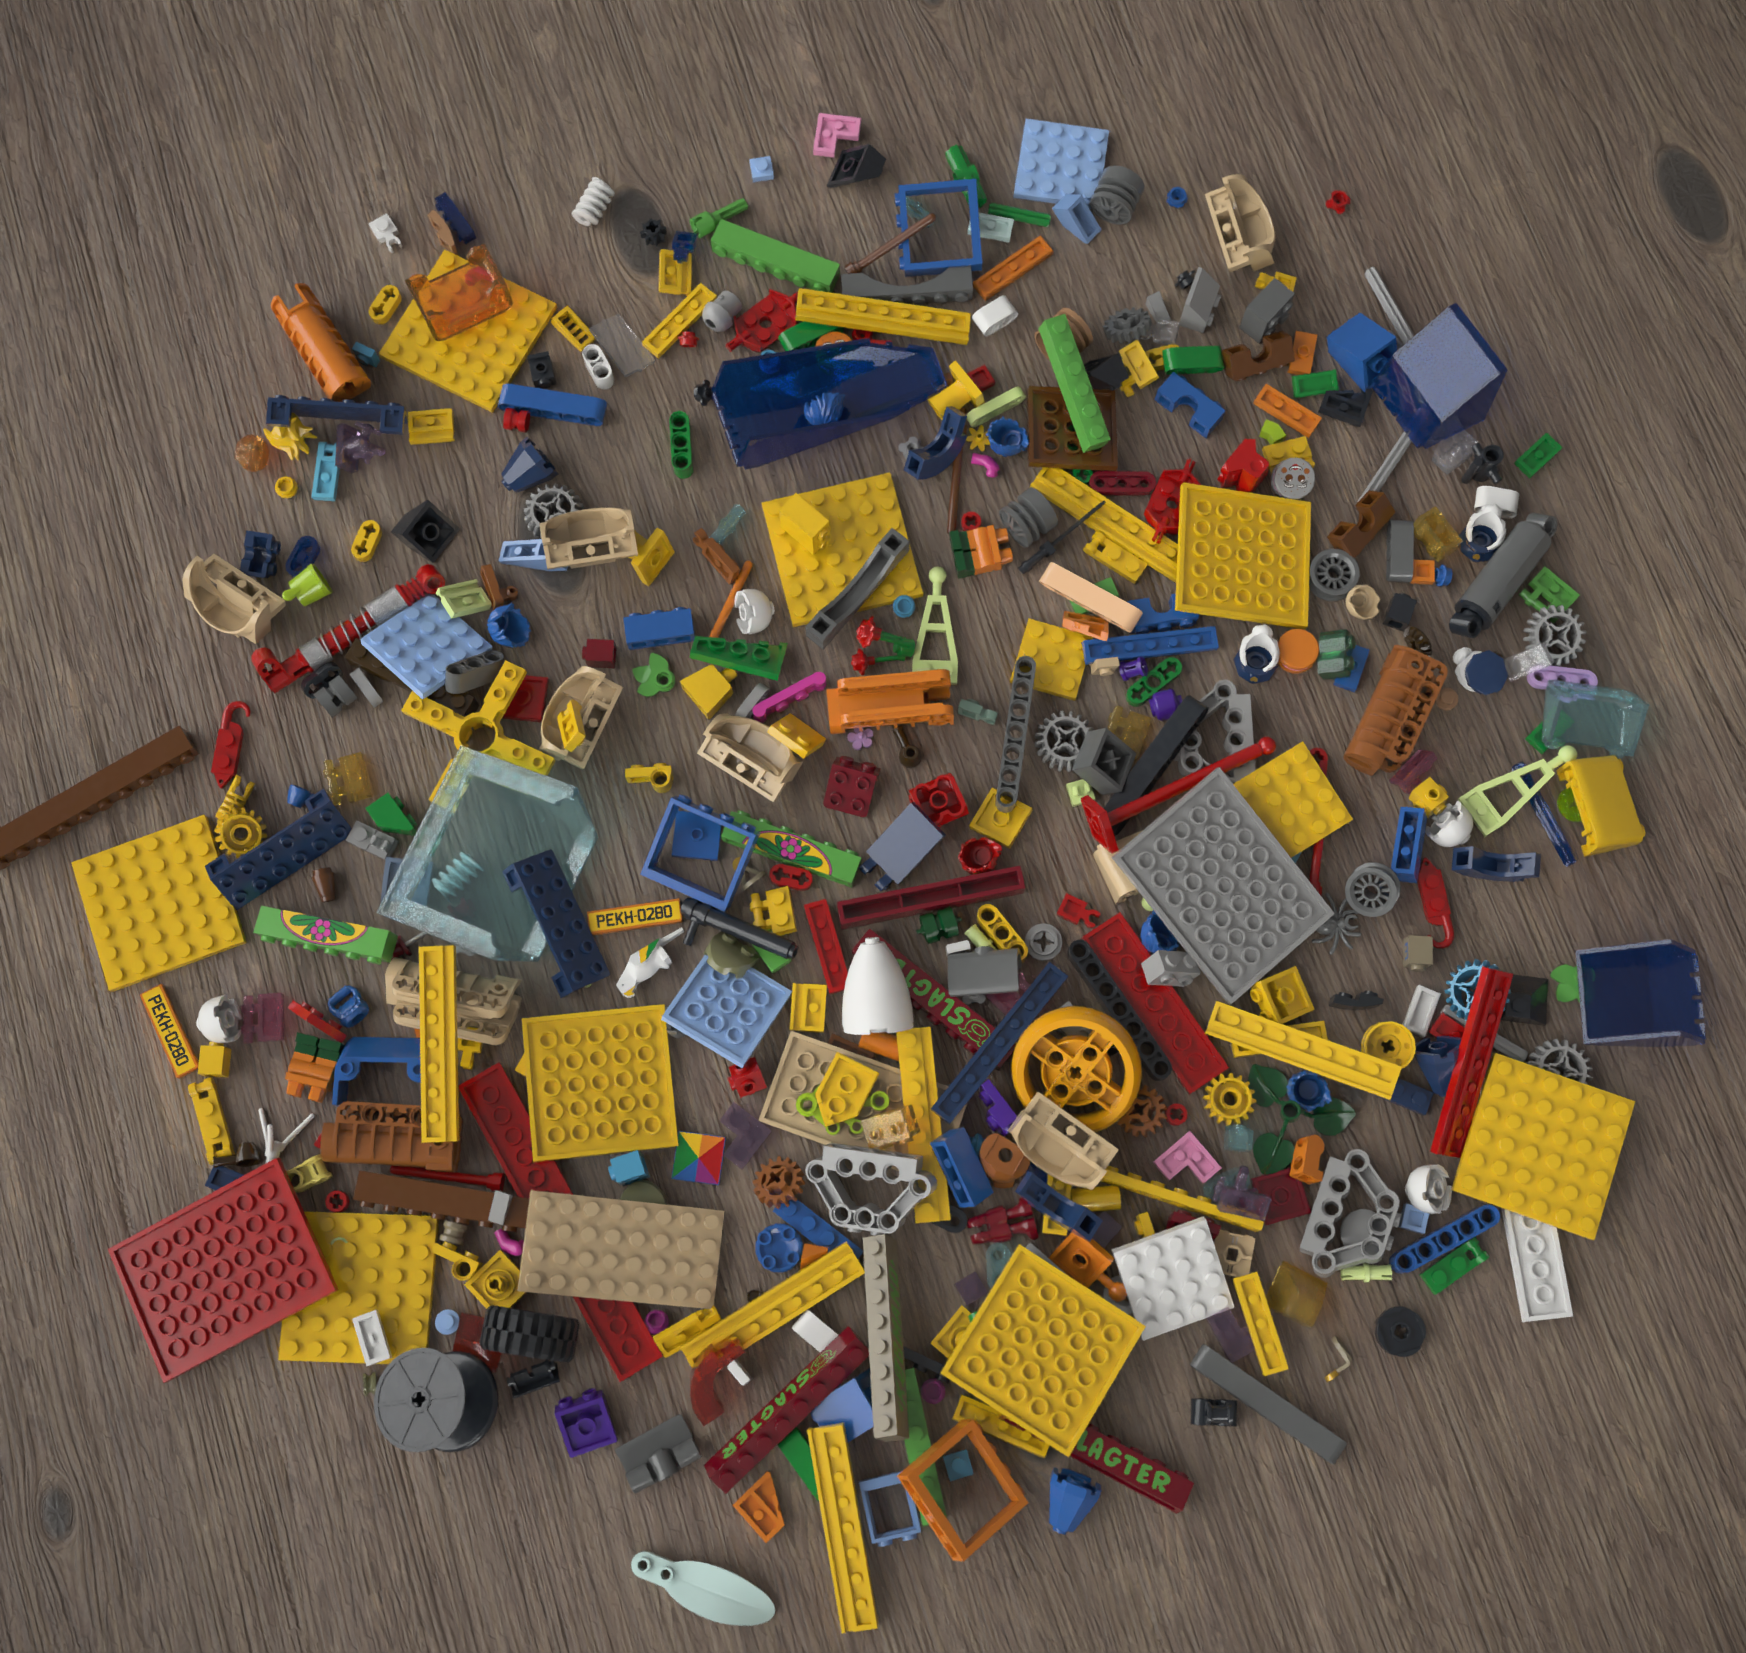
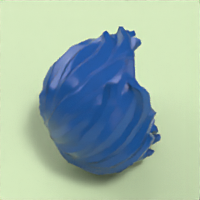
(825, 409)
(1007, 437)
(508, 626)
(1157, 936)
(1308, 1090)

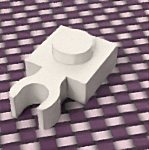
(385, 231)

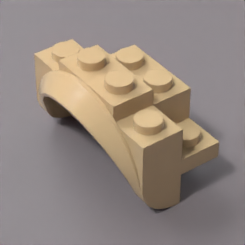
(1246, 231)
(588, 537)
(236, 605)
(594, 713)
(750, 755)
(1061, 1144)

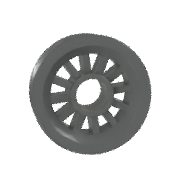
(1346, 579)
(1374, 909)

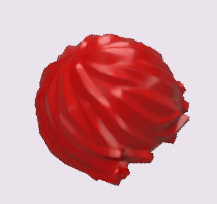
(979, 855)

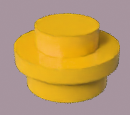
(286, 487)

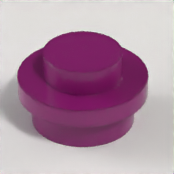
(656, 1321)
(933, 1391)

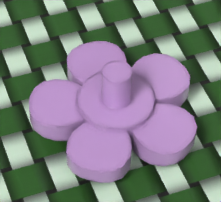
(859, 738)

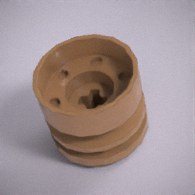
(1080, 331)

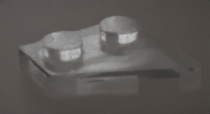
(1454, 451)

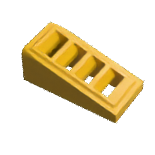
(561, 316)

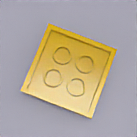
(1057, 658)

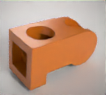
(1306, 1159)

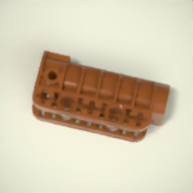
(1391, 707)
(386, 1142)

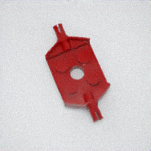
(775, 308)
(1168, 489)

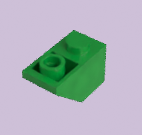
(389, 816)

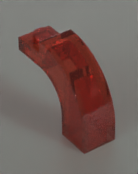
(709, 1362)

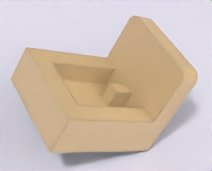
(1104, 666)

